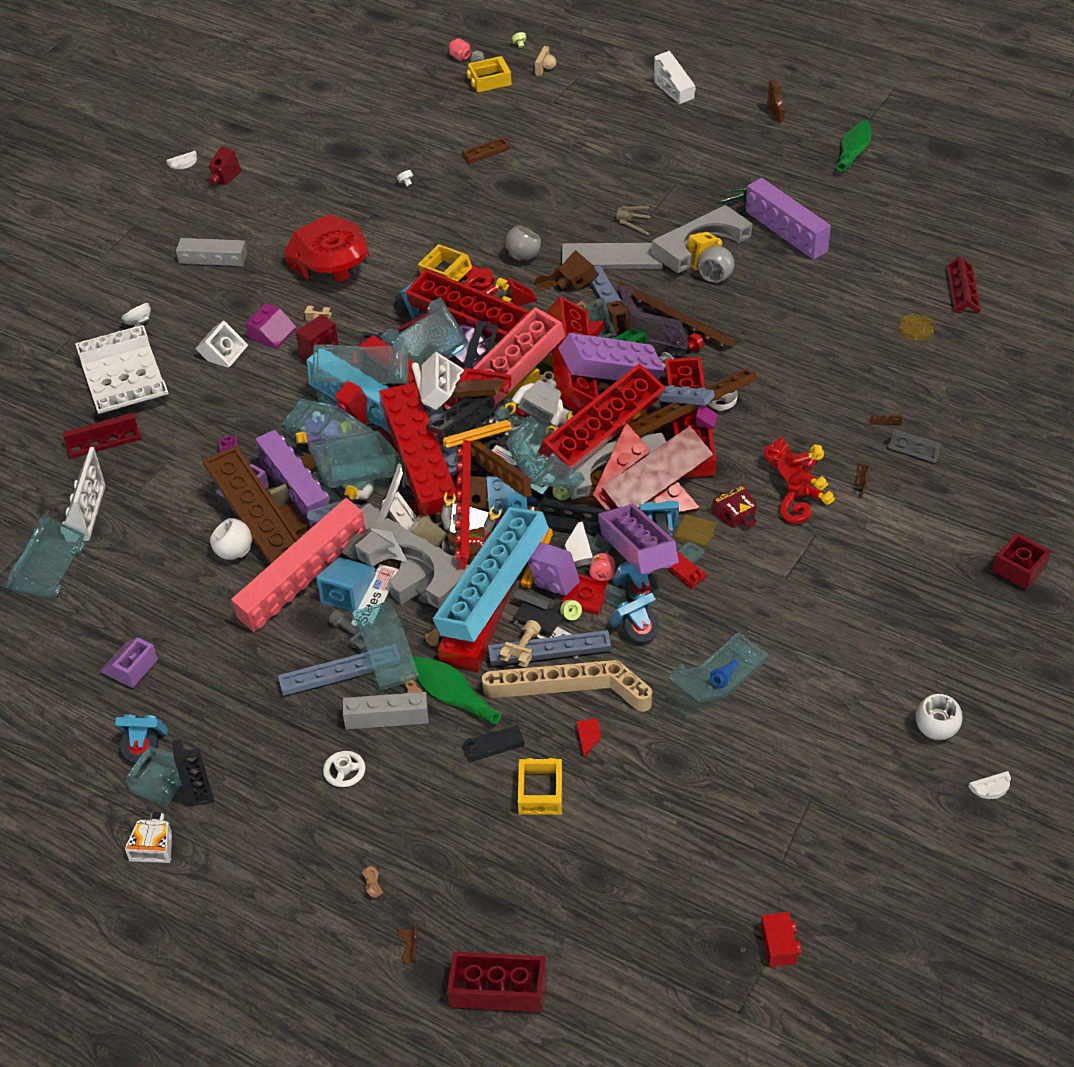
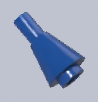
(721, 675)

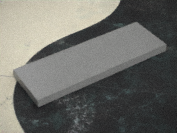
(615, 255)

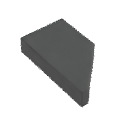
(350, 549)
(535, 599)

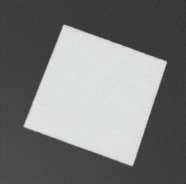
(390, 537)

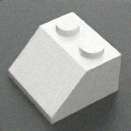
(222, 345)

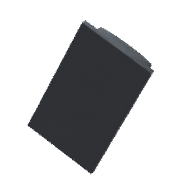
(544, 617)

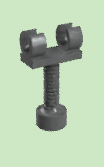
(338, 619)

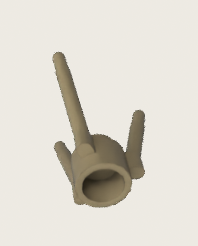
(624, 214)

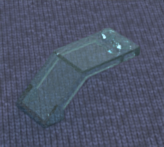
(360, 364)
(322, 421)
(386, 644)
(697, 680)

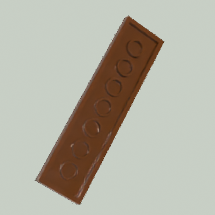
(251, 502)

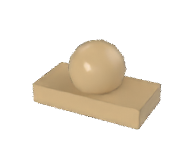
(544, 61)

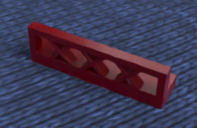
(963, 285)
(101, 433)

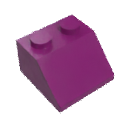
(270, 326)

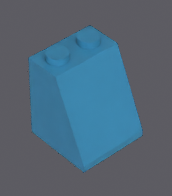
(345, 583)

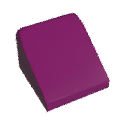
(706, 417)

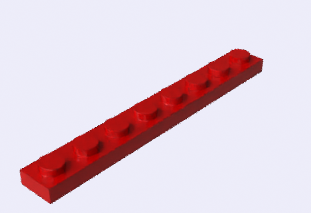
(463, 507)

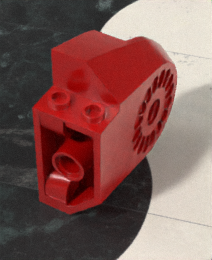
(327, 247)

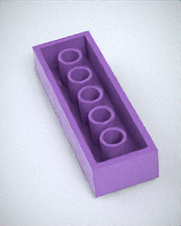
(788, 218)
(607, 357)
(288, 469)
(638, 538)

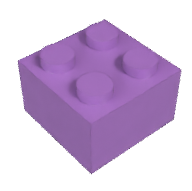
(553, 569)

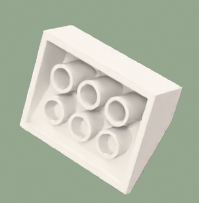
(86, 496)

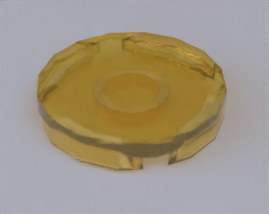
(916, 327)

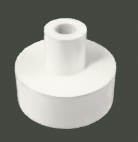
(405, 178)

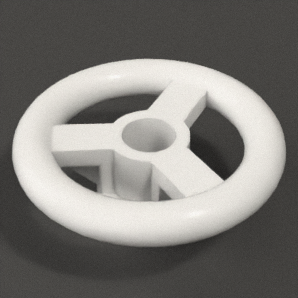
(344, 765)

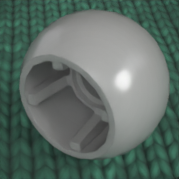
(522, 243)
(716, 264)

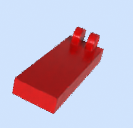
(475, 374)
(687, 571)

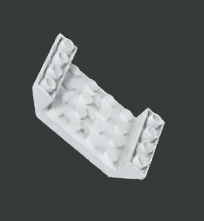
(118, 358)

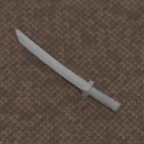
(389, 498)

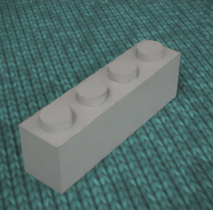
(211, 252)
(385, 710)

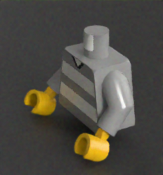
(477, 517)

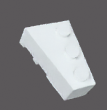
(672, 78)
(438, 380)

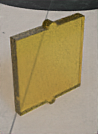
(696, 530)

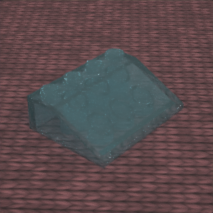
(354, 458)

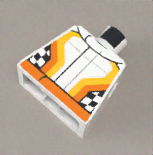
(150, 840)

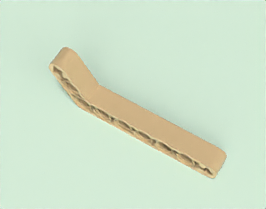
(569, 678)

